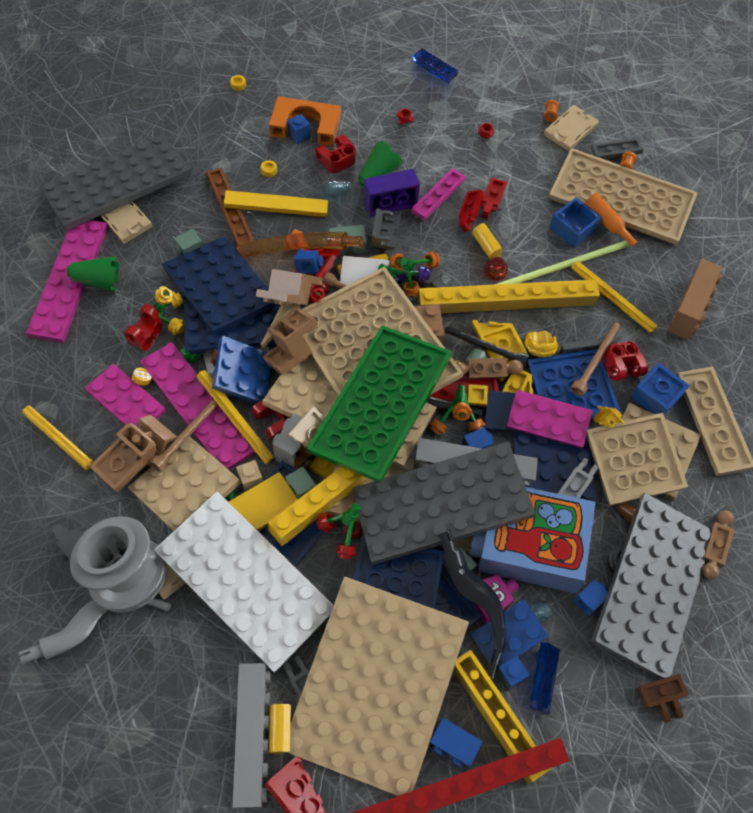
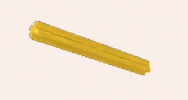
(55, 435)

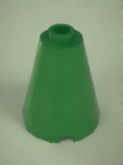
(379, 162)
(97, 273)

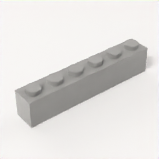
(434, 451)
(250, 737)

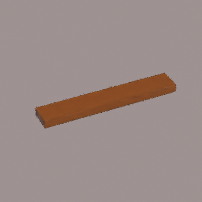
(233, 217)

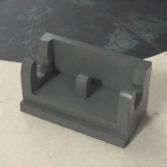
(383, 229)

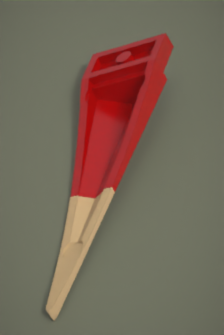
(329, 256)

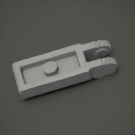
(578, 480)

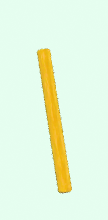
(615, 297)
(236, 418)

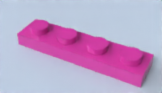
(438, 194)

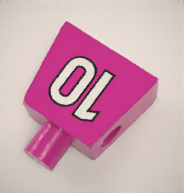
(503, 591)

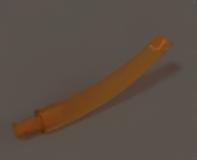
(298, 241)

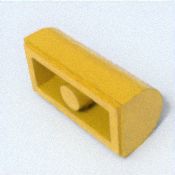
(487, 241)
(279, 729)

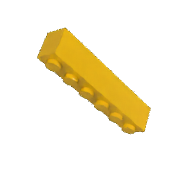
(316, 501)
(493, 707)

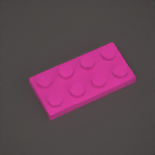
(123, 396)
(549, 419)

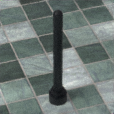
(523, 358)

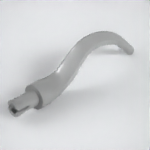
(75, 632)

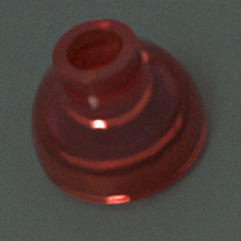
(496, 268)

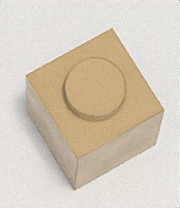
(249, 475)

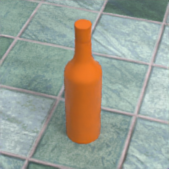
(610, 218)

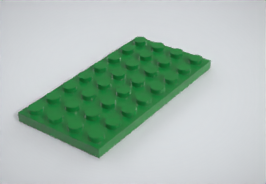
(379, 403)

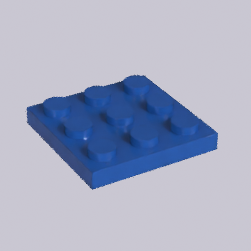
(241, 371)

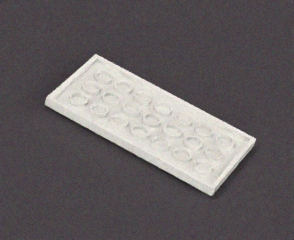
(245, 581)

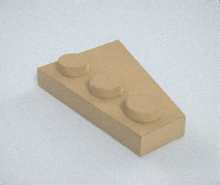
(306, 427)

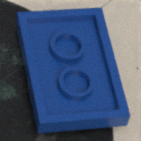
(522, 633)

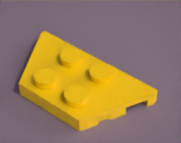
(501, 335)

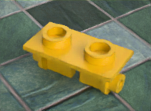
(607, 417)

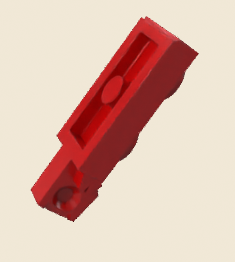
(493, 196)
(470, 209)

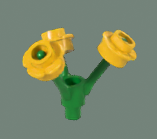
(165, 297)

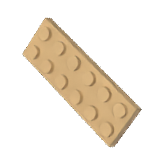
(716, 422)

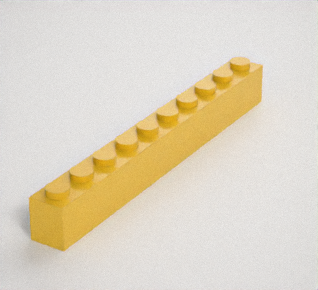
(511, 296)

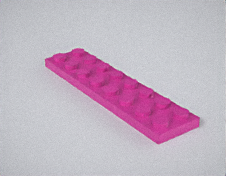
(61, 295)
(189, 398)

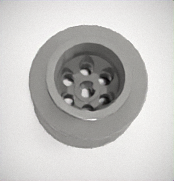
(118, 564)

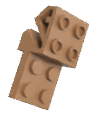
(132, 451)

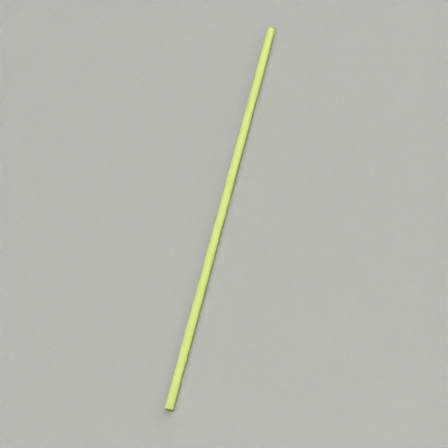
(567, 263)

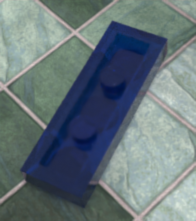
(435, 65)
(544, 678)

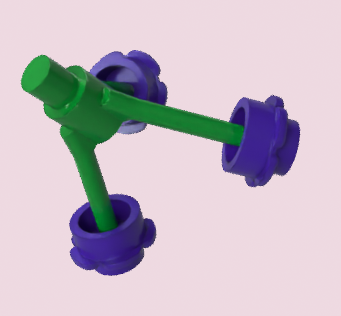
(398, 275)

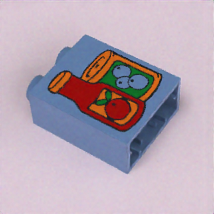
(542, 549)

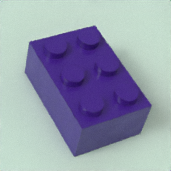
(391, 191)

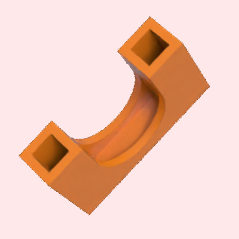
(325, 114)

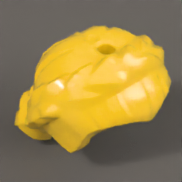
(541, 344)

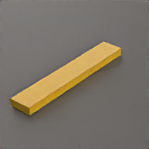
(275, 203)

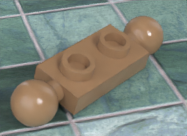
(490, 368)
(718, 544)

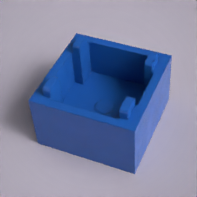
(575, 222)
(660, 390)

